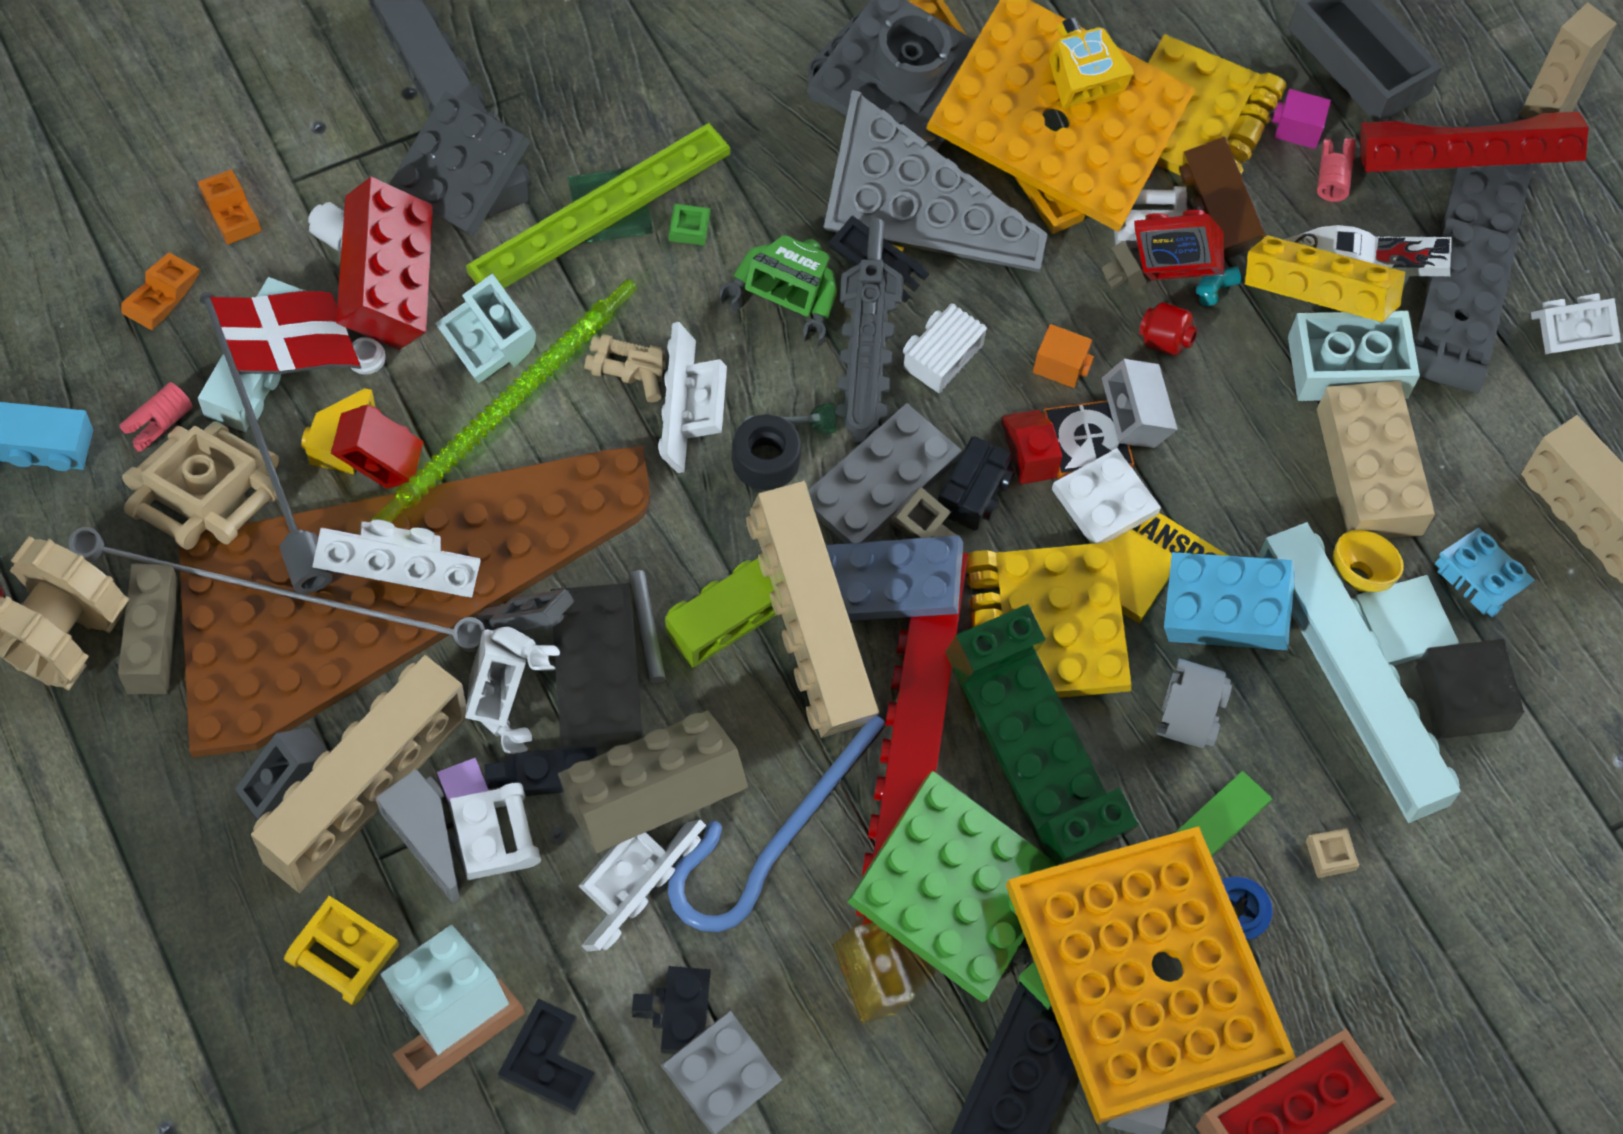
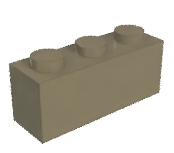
(149, 629)

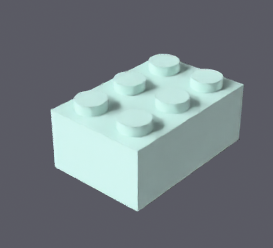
(1349, 351)

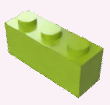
(721, 613)

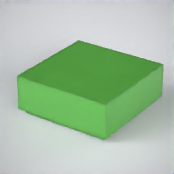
(689, 224)

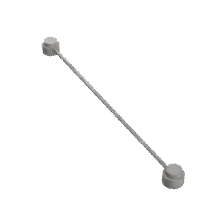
(90, 545)

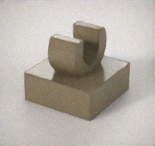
(1123, 268)

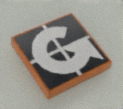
(1085, 434)

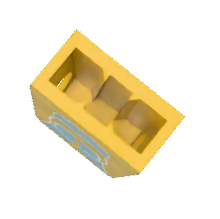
(1087, 65)

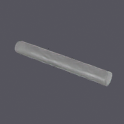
(647, 626)

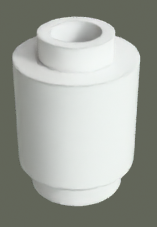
(327, 224)

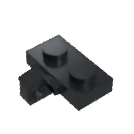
(678, 1008)

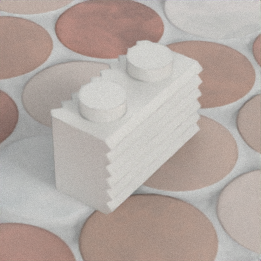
(943, 347)

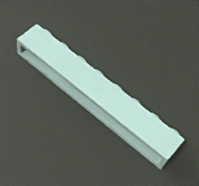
(1363, 678)

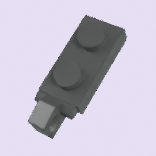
(528, 611)

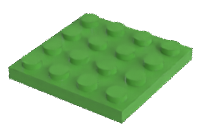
(944, 886)

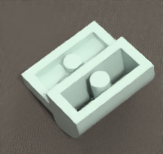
(488, 330)

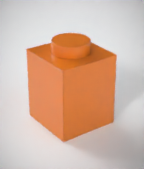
(1063, 356)

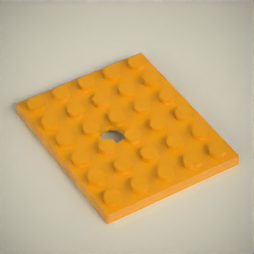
(1109, 142)
(1125, 1028)

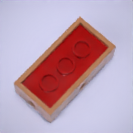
(1316, 1093)

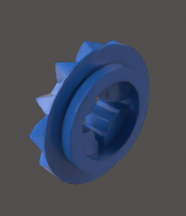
(1257, 905)

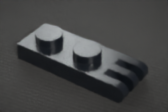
(852, 245)

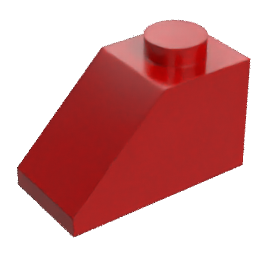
(1033, 446)

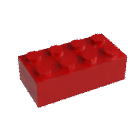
(384, 263)

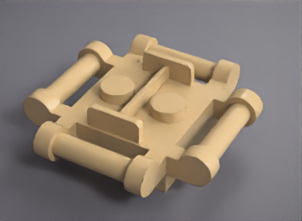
(203, 480)

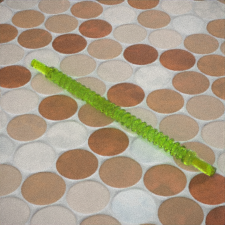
(601, 313)

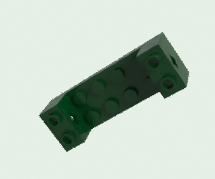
(1036, 738)

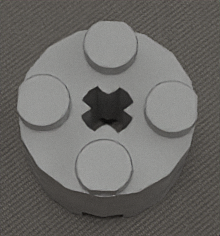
(1193, 704)

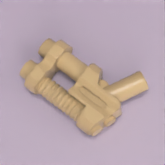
(642, 363)

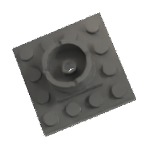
(897, 61)

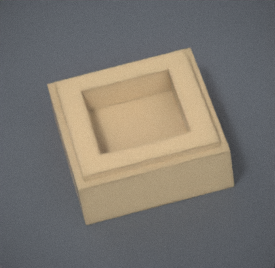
(1332, 853)

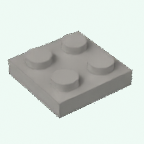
(721, 1072)

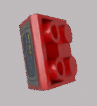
(1180, 245)

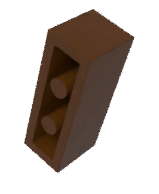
(1222, 194)

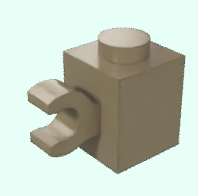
(921, 516)

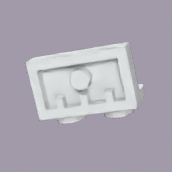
(1578, 325)

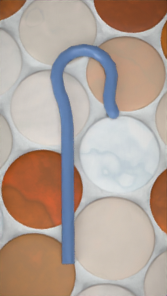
(771, 852)

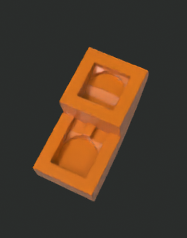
(229, 206)
(163, 289)

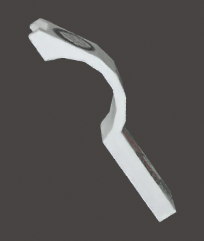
(1409, 254)

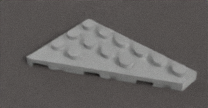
(922, 196)

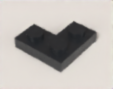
(536, 1061)

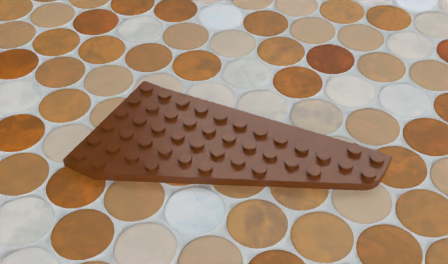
(277, 660)

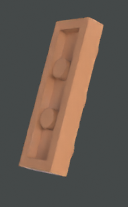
(423, 1063)

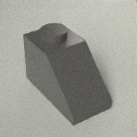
(283, 762)

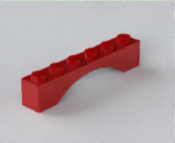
(1528, 141)

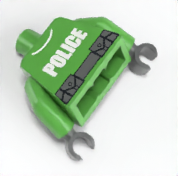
(788, 275)

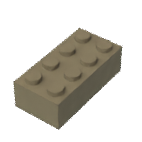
(653, 780)

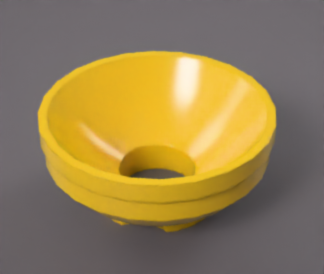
(1370, 554)

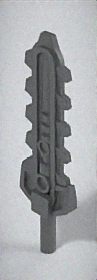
(870, 293)

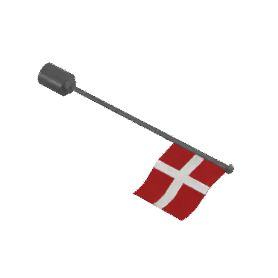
(282, 337)

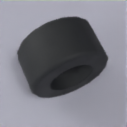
(769, 431)

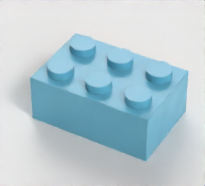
(1229, 601)

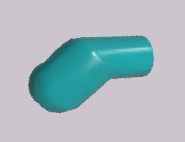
(1210, 285)

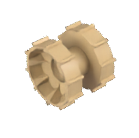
(62, 592)

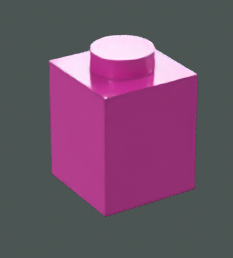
(1301, 118)

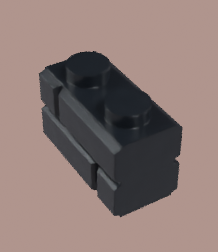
(976, 482)

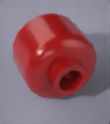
(1168, 329)

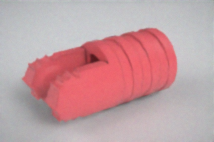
(1336, 171)
(161, 411)

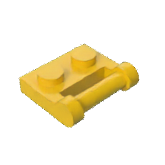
(349, 938)

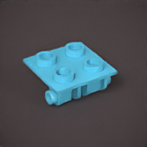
(1486, 568)

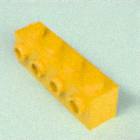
(1324, 278)

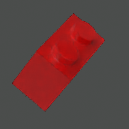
(376, 446)

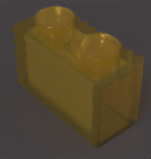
(873, 972)

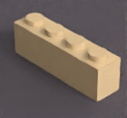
(1569, 63)

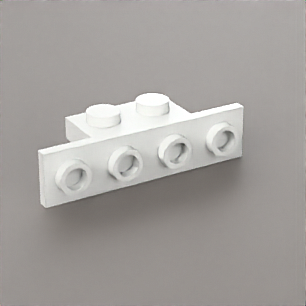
(692, 398)
(396, 557)
(628, 875)

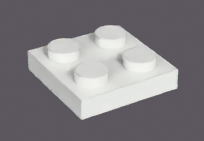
(1106, 498)

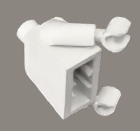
(496, 680)

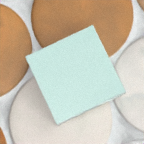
(1406, 619)

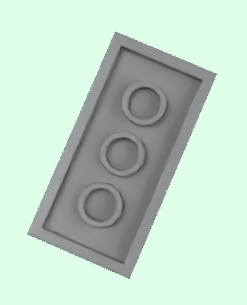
(880, 474)

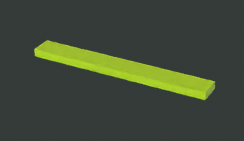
(601, 207)

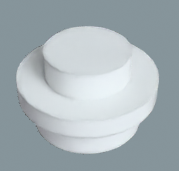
(370, 355)

